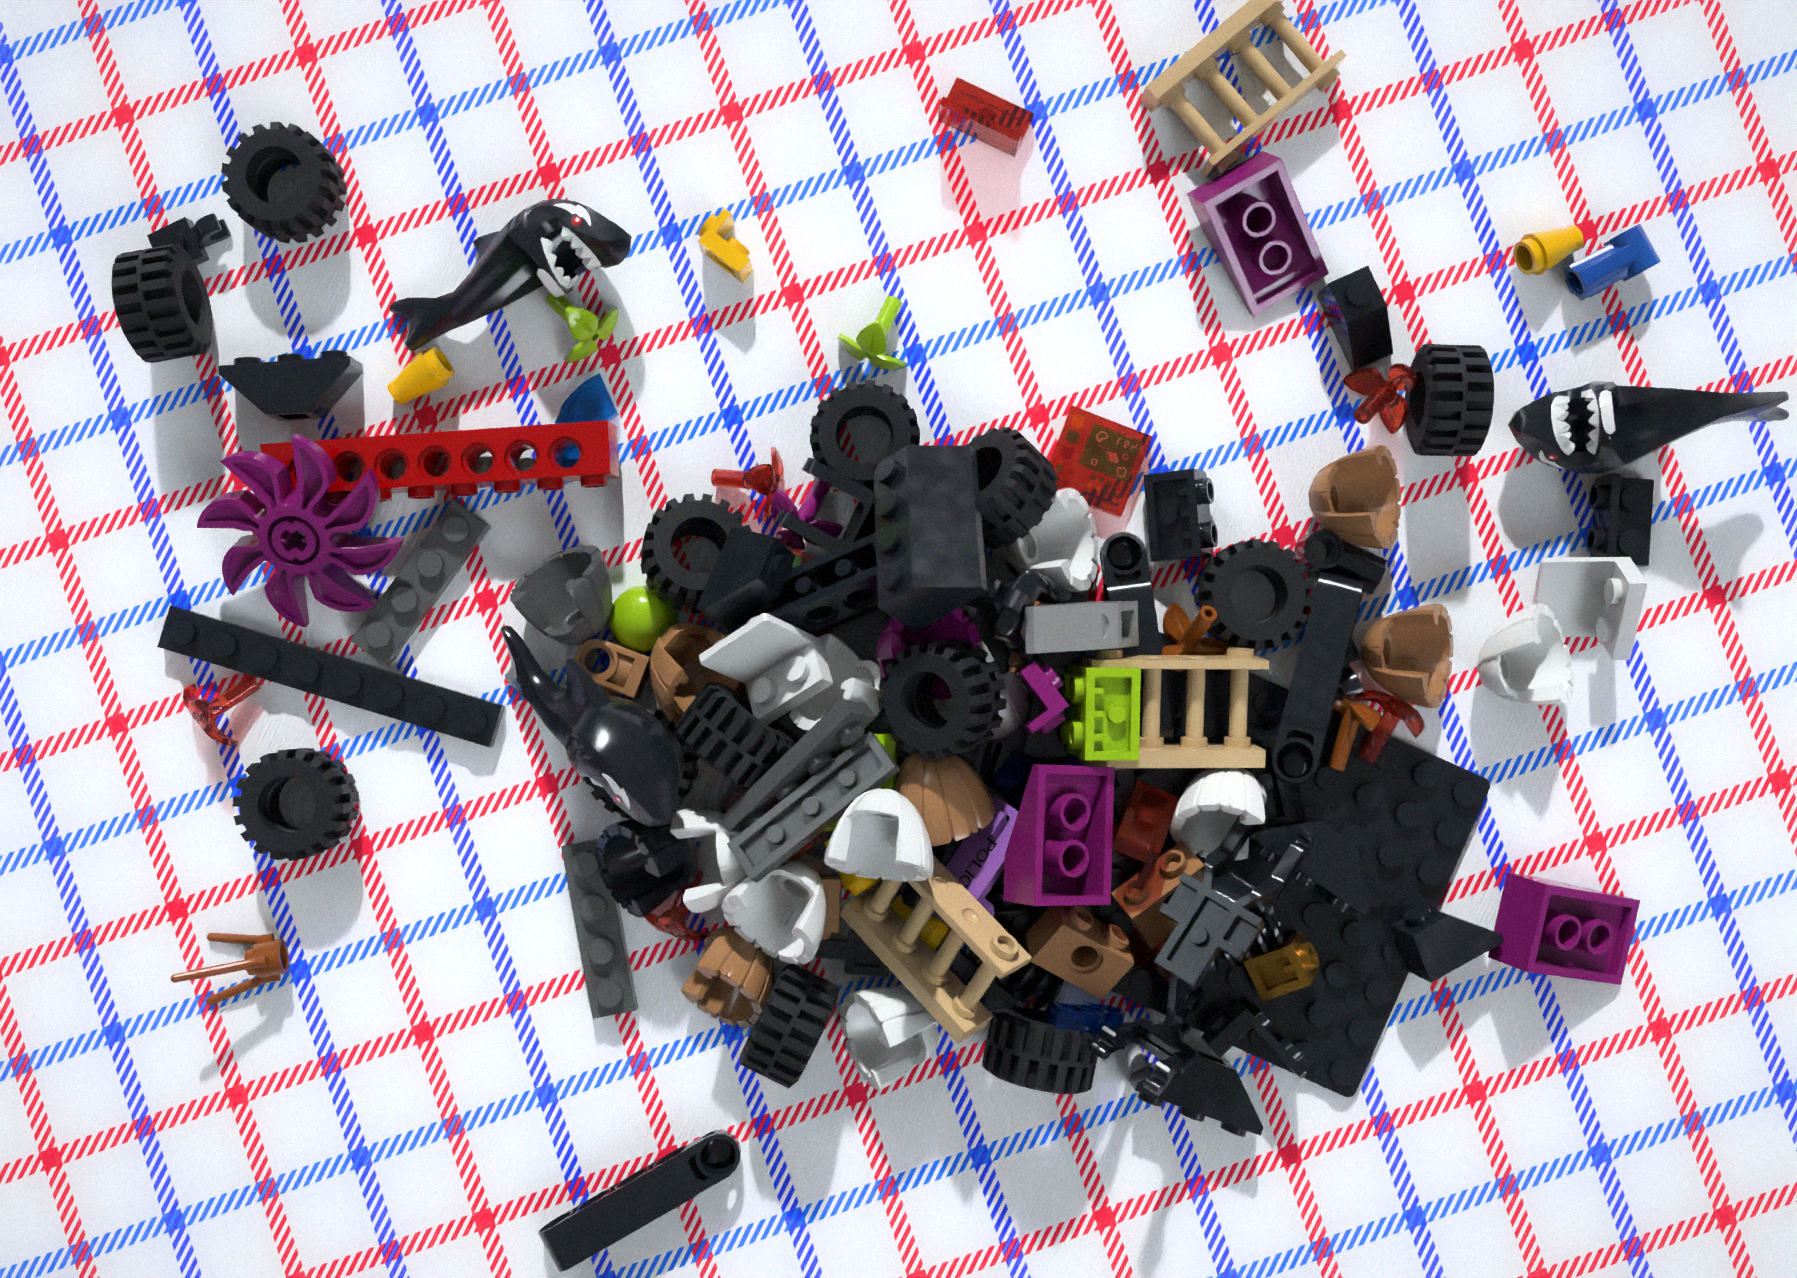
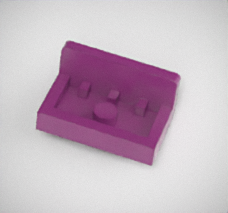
(1044, 687)

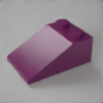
(1259, 231)
(1062, 838)
(1564, 929)

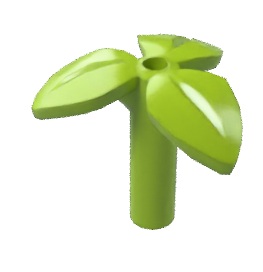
(583, 326)
(873, 338)

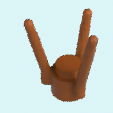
(266, 960)

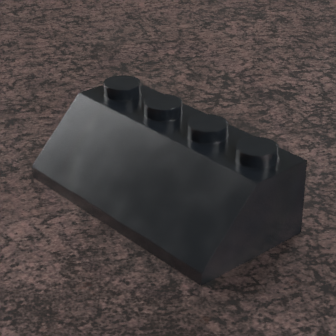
(928, 533)

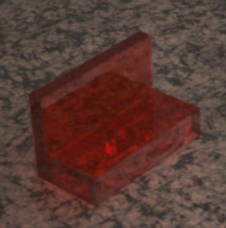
(985, 116)
(1145, 827)

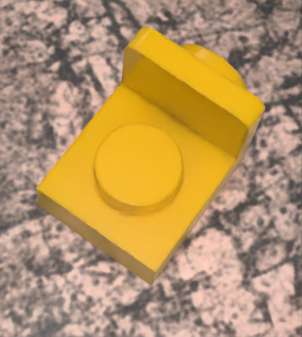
(727, 254)

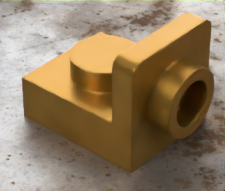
(1283, 967)

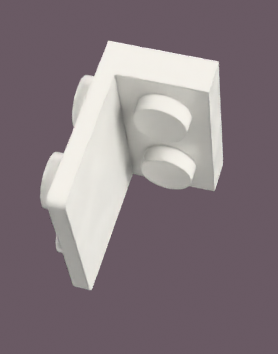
(1594, 599)
(775, 663)

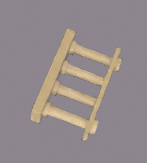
(1202, 63)
(1193, 748)
(927, 973)

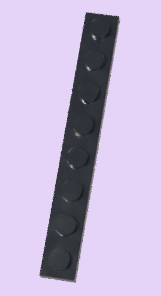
(331, 676)

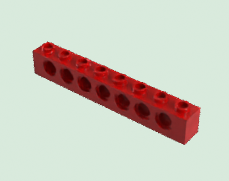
(594, 439)

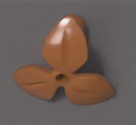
(1189, 634)
(1352, 715)

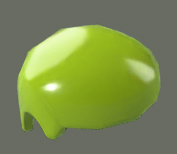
(640, 618)

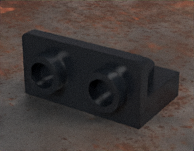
(1180, 515)
(1621, 518)

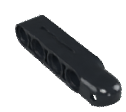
(1128, 579)
(1316, 678)
(640, 1198)

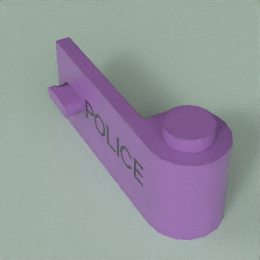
(982, 855)

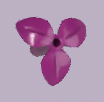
(807, 513)

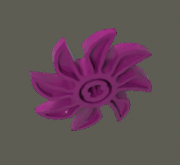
(276, 515)

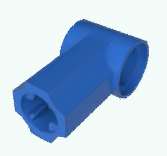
(1618, 259)

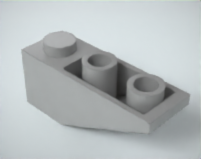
(1080, 626)

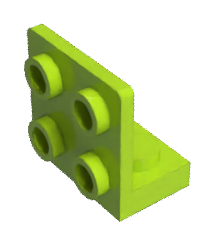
(1101, 712)

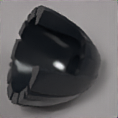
(644, 864)

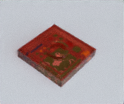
(1099, 459)

